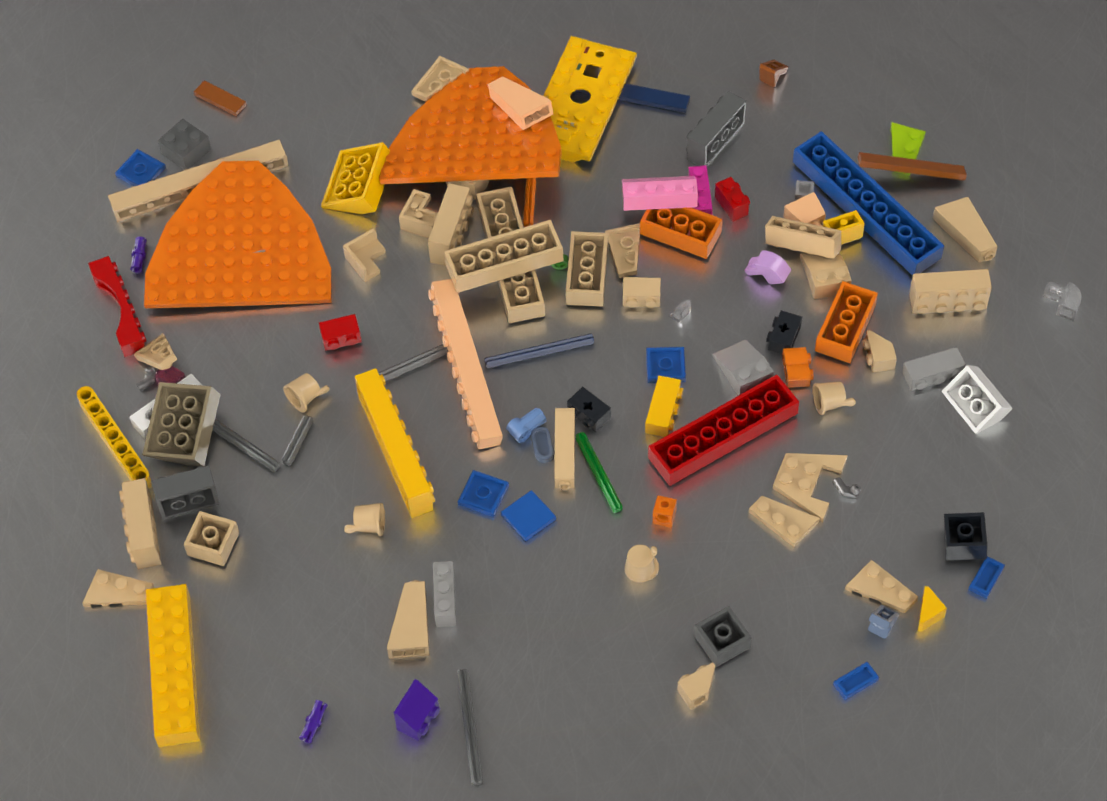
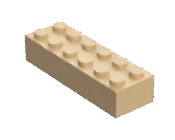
(503, 256)

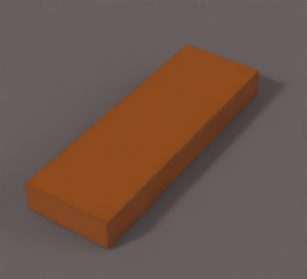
(220, 98)

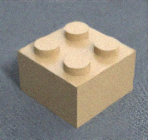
(211, 538)

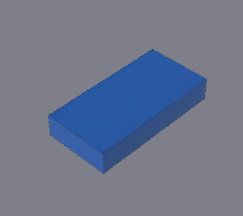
(986, 577)
(856, 680)

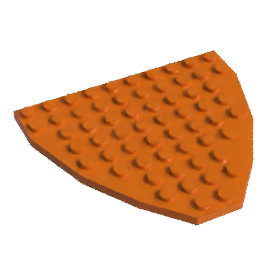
(470, 138)
(211, 241)

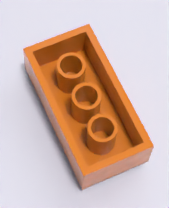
(683, 229)
(846, 322)

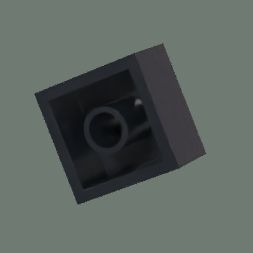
(965, 536)

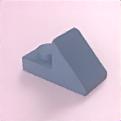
(882, 621)

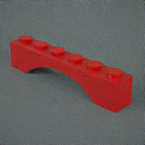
(106, 279)

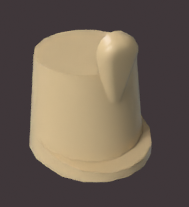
(303, 391)
(830, 396)
(368, 519)
(641, 563)

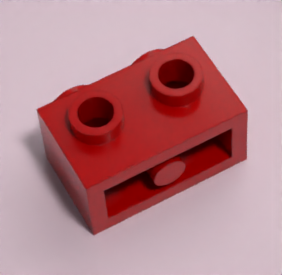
(732, 198)
(340, 332)

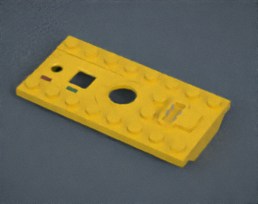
(582, 125)

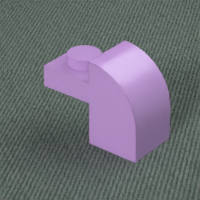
(770, 266)

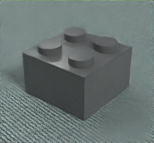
(184, 144)
(722, 636)

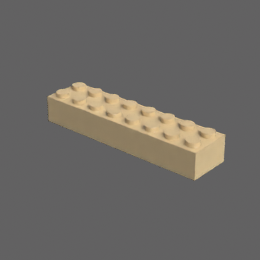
(521, 292)

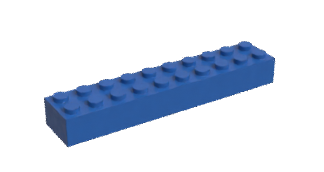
(882, 215)

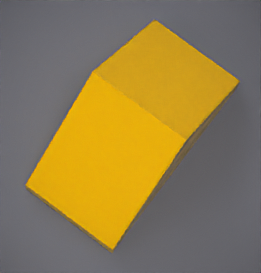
(931, 609)

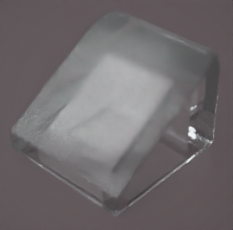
(681, 311)

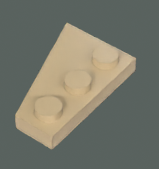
(437, 77)
(624, 249)
(157, 353)
(784, 520)
(880, 585)
(116, 589)

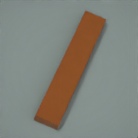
(911, 166)

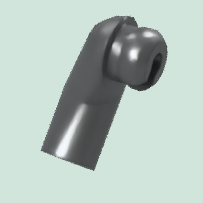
(149, 378)
(846, 491)

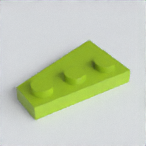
(906, 142)

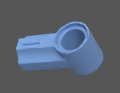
(522, 427)

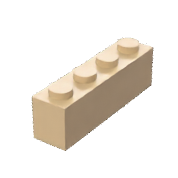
(803, 237)

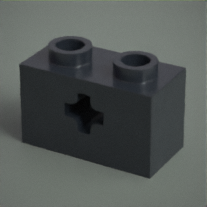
(784, 332)
(589, 409)

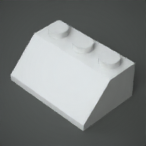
(976, 399)

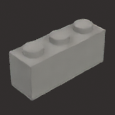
(933, 368)
(444, 594)

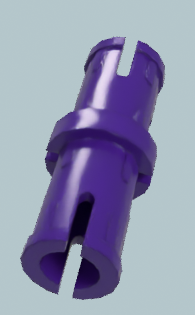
(138, 254)
(313, 721)

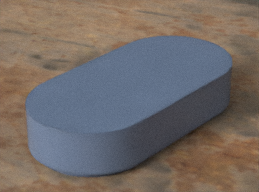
(542, 444)

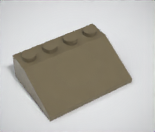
(181, 423)

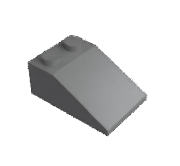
(743, 366)

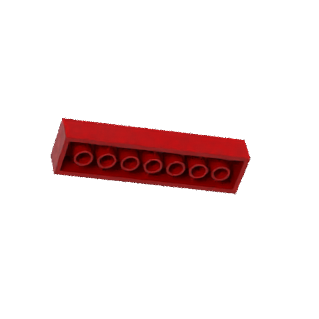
(723, 430)

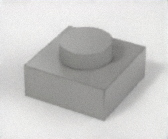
(803, 188)

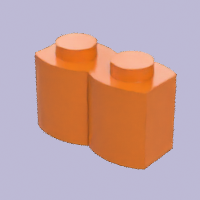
(796, 367)

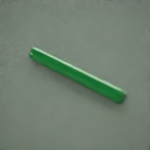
(599, 472)

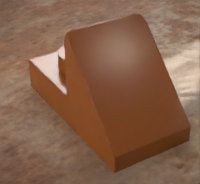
(770, 72)

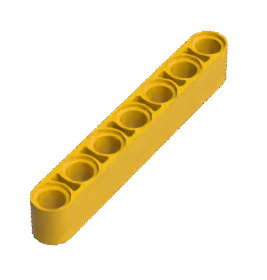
(112, 431)

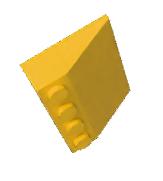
(355, 180)

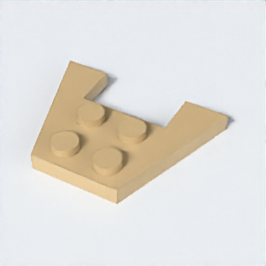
(799, 478)

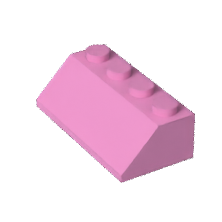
(659, 193)

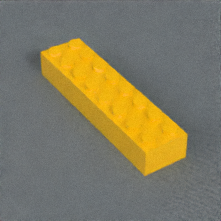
(395, 443)
(172, 665)

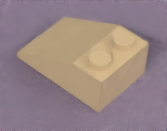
(825, 274)

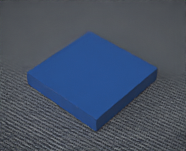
(140, 169)
(665, 362)
(483, 493)
(528, 515)

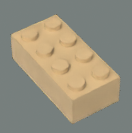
(450, 222)
(587, 268)
(950, 291)
(140, 524)

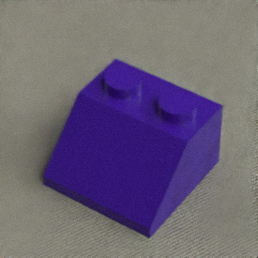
(416, 710)

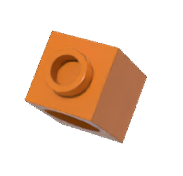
(664, 511)

